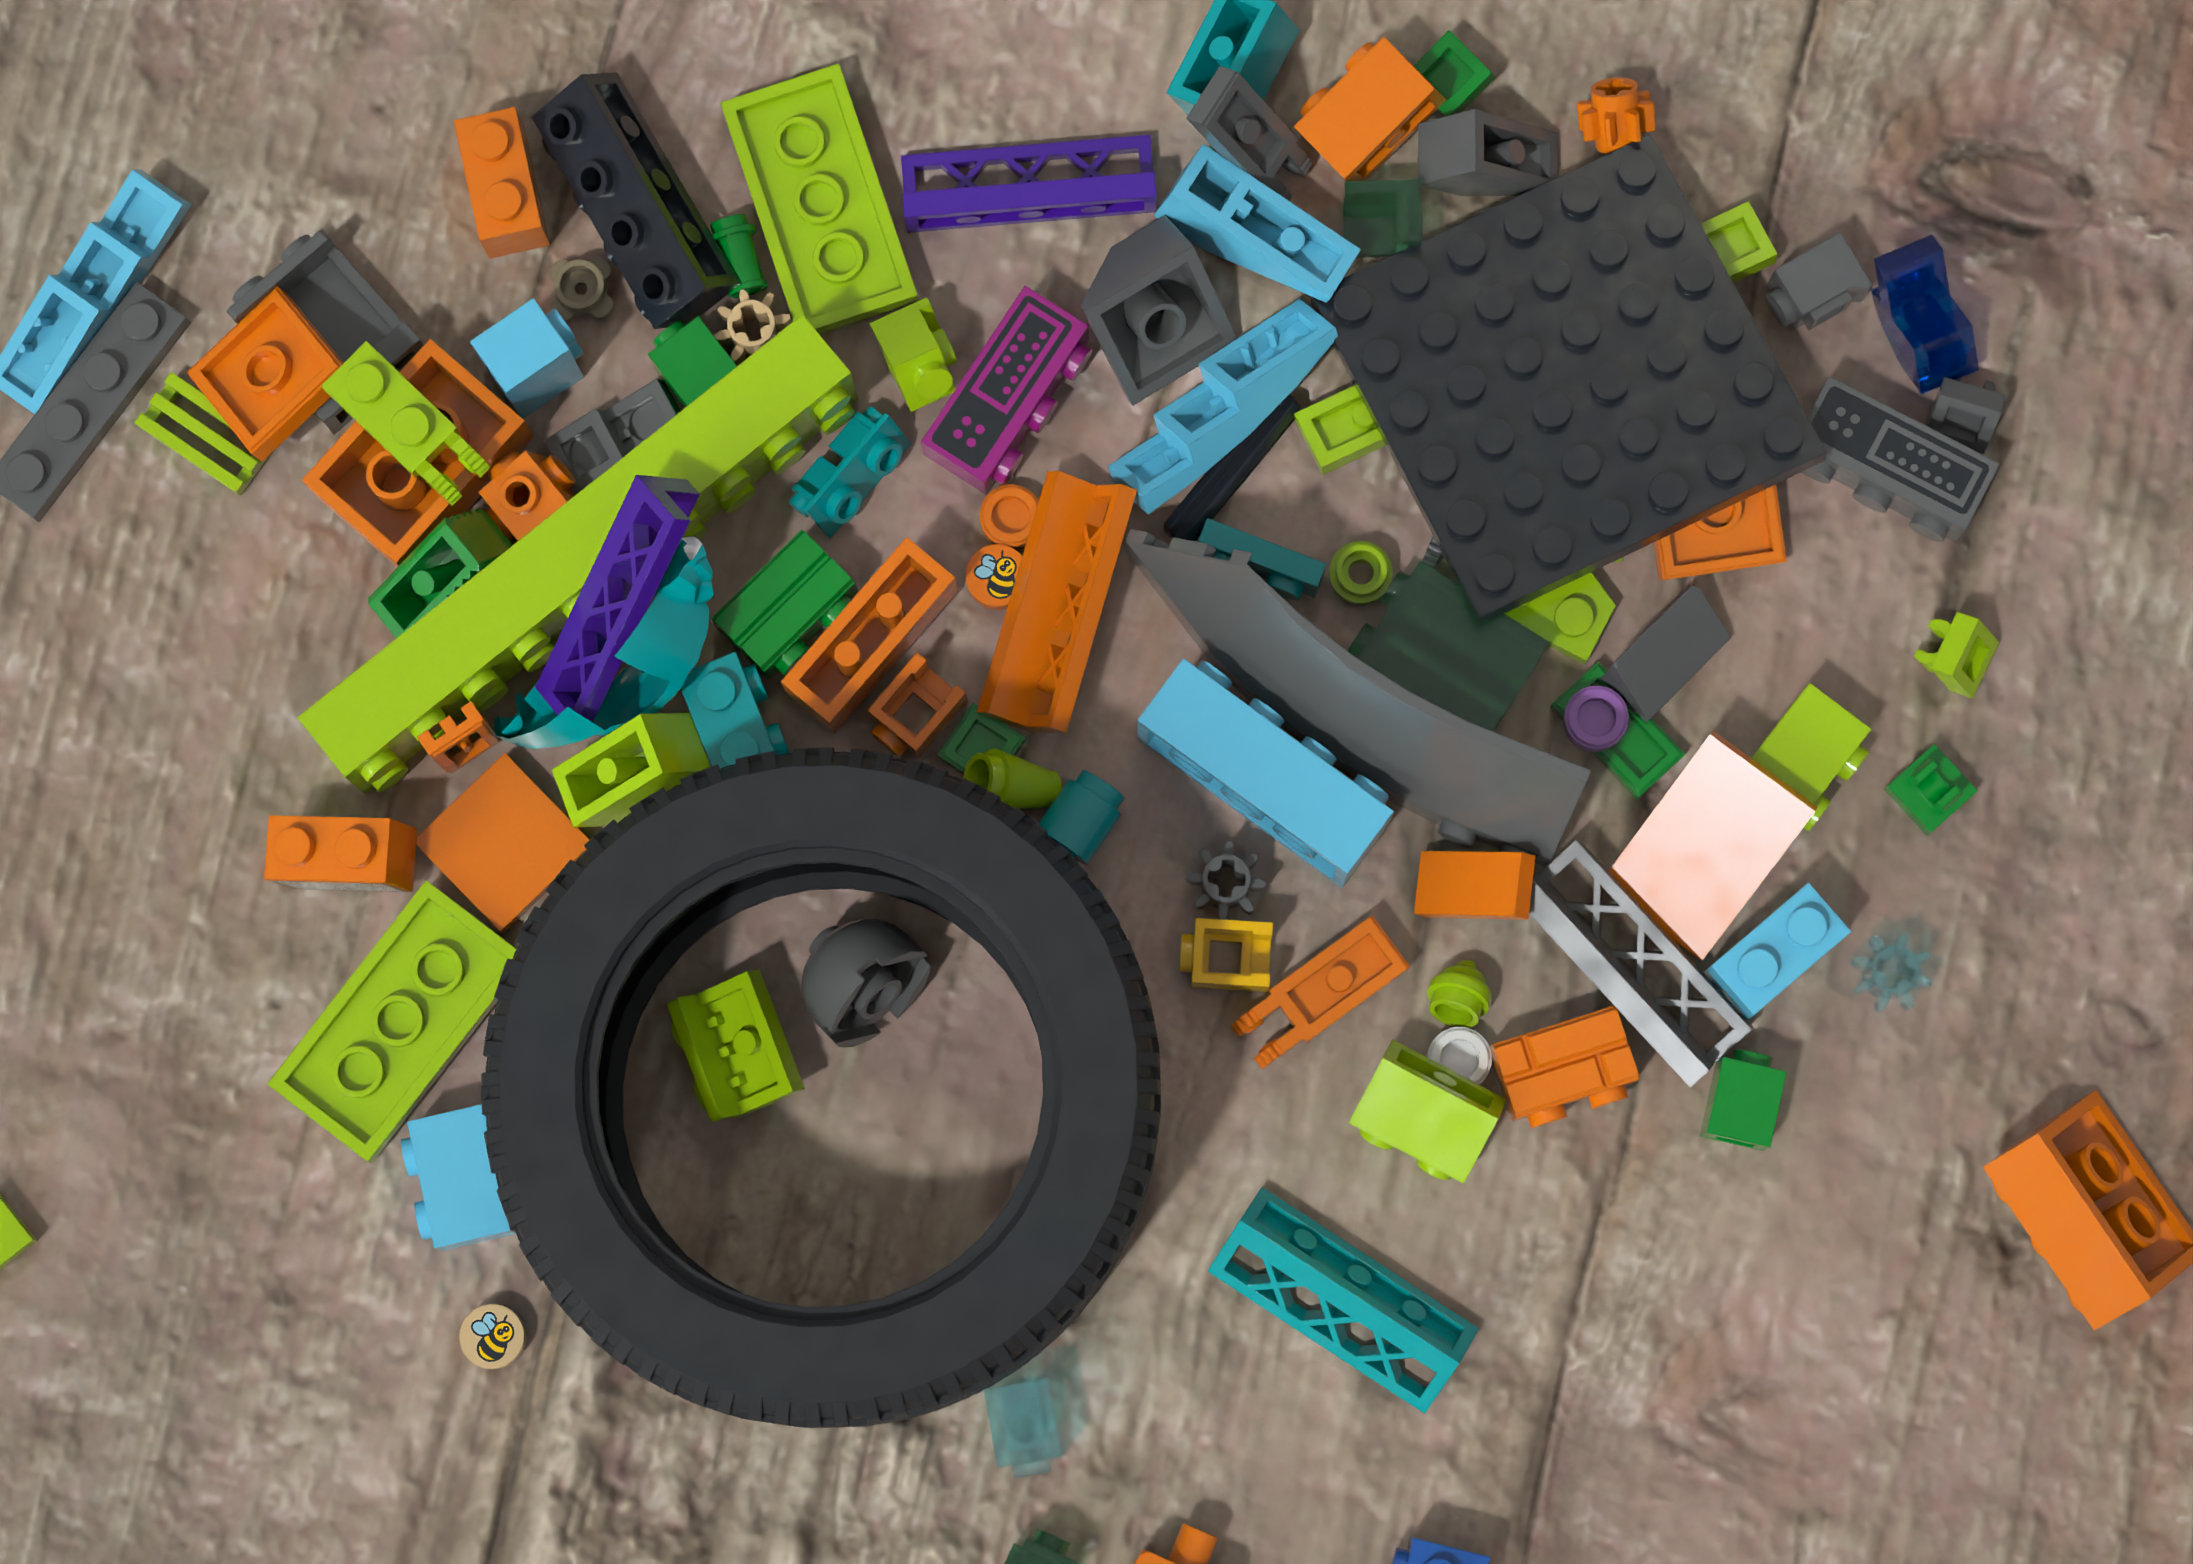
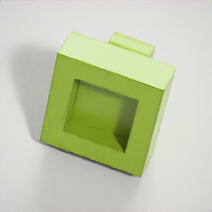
(1962, 655)

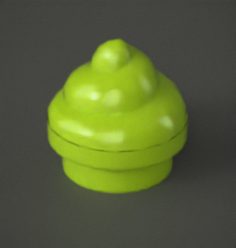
(1459, 995)

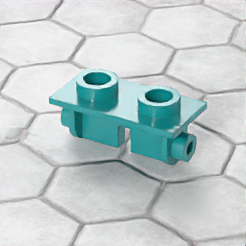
(870, 450)

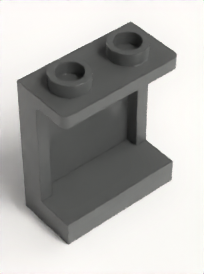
(336, 303)

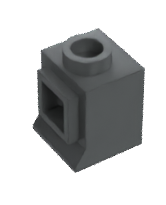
(1817, 284)

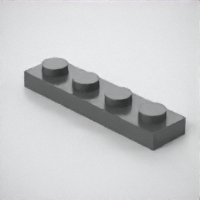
(89, 400)

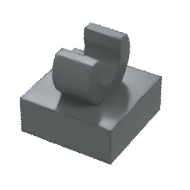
(1966, 412)

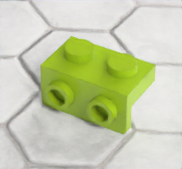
(735, 1047)

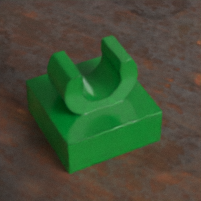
(1930, 790)

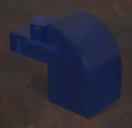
(1921, 317)

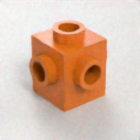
(526, 491)

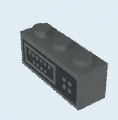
(1897, 462)

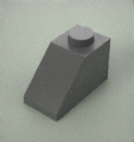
(1485, 155)

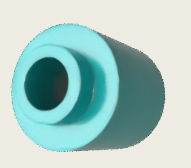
(1083, 815)

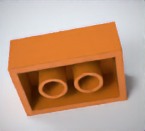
(385, 500)

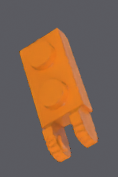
(1326, 988)

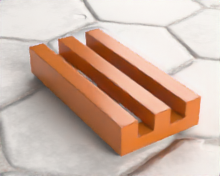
(459, 735)

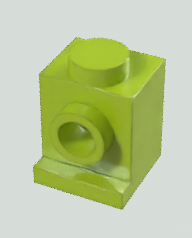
(916, 353)

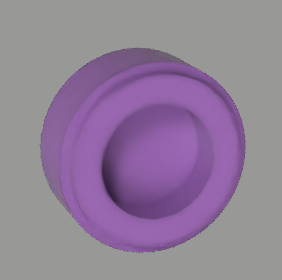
(1595, 718)

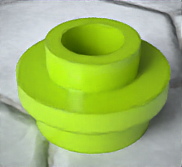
(1367, 554)

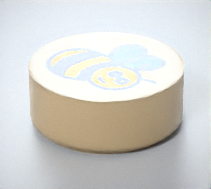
(493, 1336)

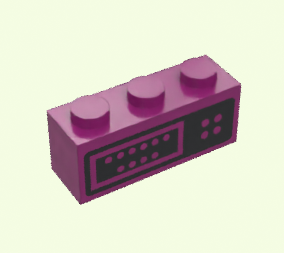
(1008, 391)

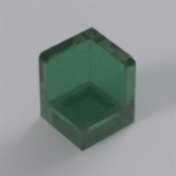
(1382, 216)

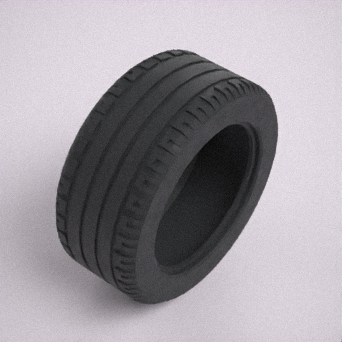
(621, 926)

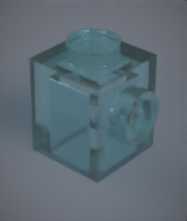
(1023, 1426)

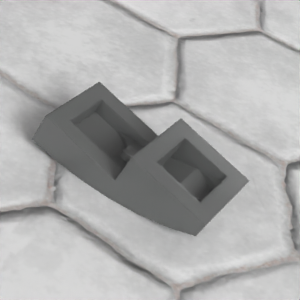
(606, 436)

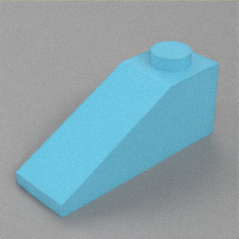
(1255, 226)

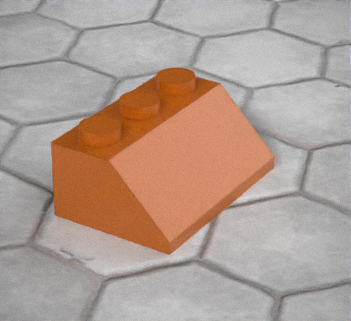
(2094, 1210)

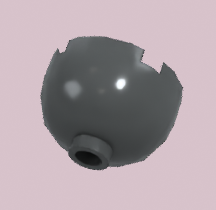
(859, 977)

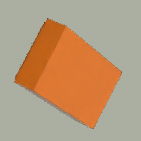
(1474, 885)

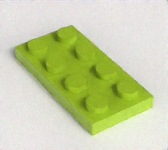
(819, 200)
(396, 1023)

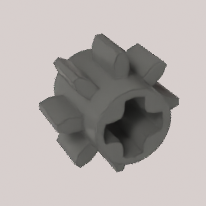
(1240, 872)

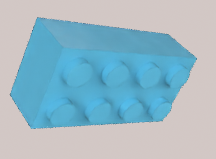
(1263, 771)

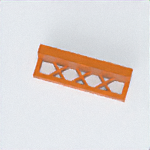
(1056, 601)

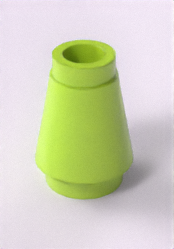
(1014, 779)

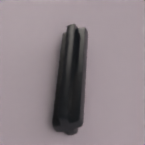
(1228, 474)

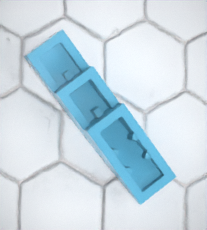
(89, 287)
(1237, 395)

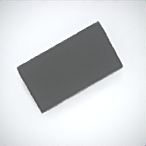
(1667, 654)

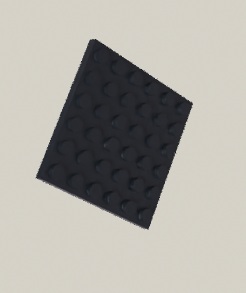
(1568, 379)

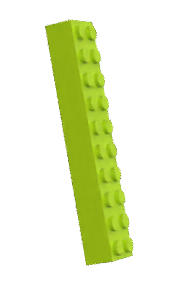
(523, 598)

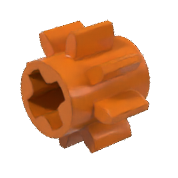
(1616, 114)

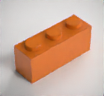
(870, 635)

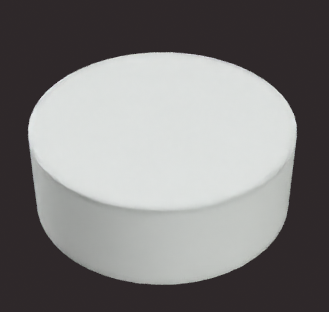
(1462, 1052)

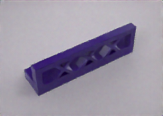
(1028, 198)
(617, 593)

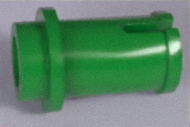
(736, 242)

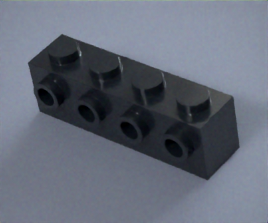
(634, 200)

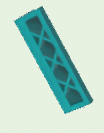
(1349, 1291)

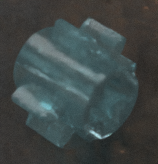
(1907, 965)

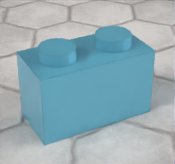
(530, 356)
(1777, 951)
(454, 1179)

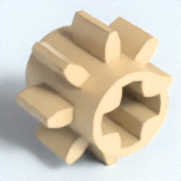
(736, 324)

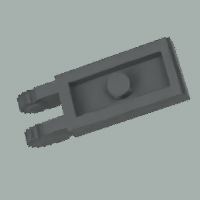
(1247, 130)

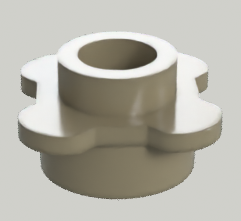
(590, 273)

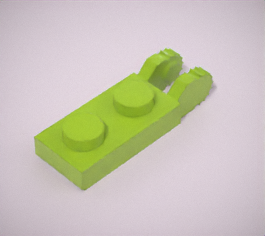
(400, 418)

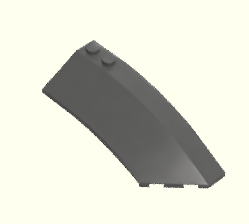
(1407, 746)

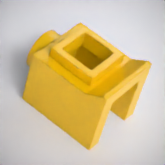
(1254, 954)

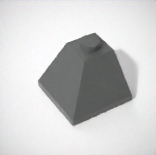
(1155, 310)

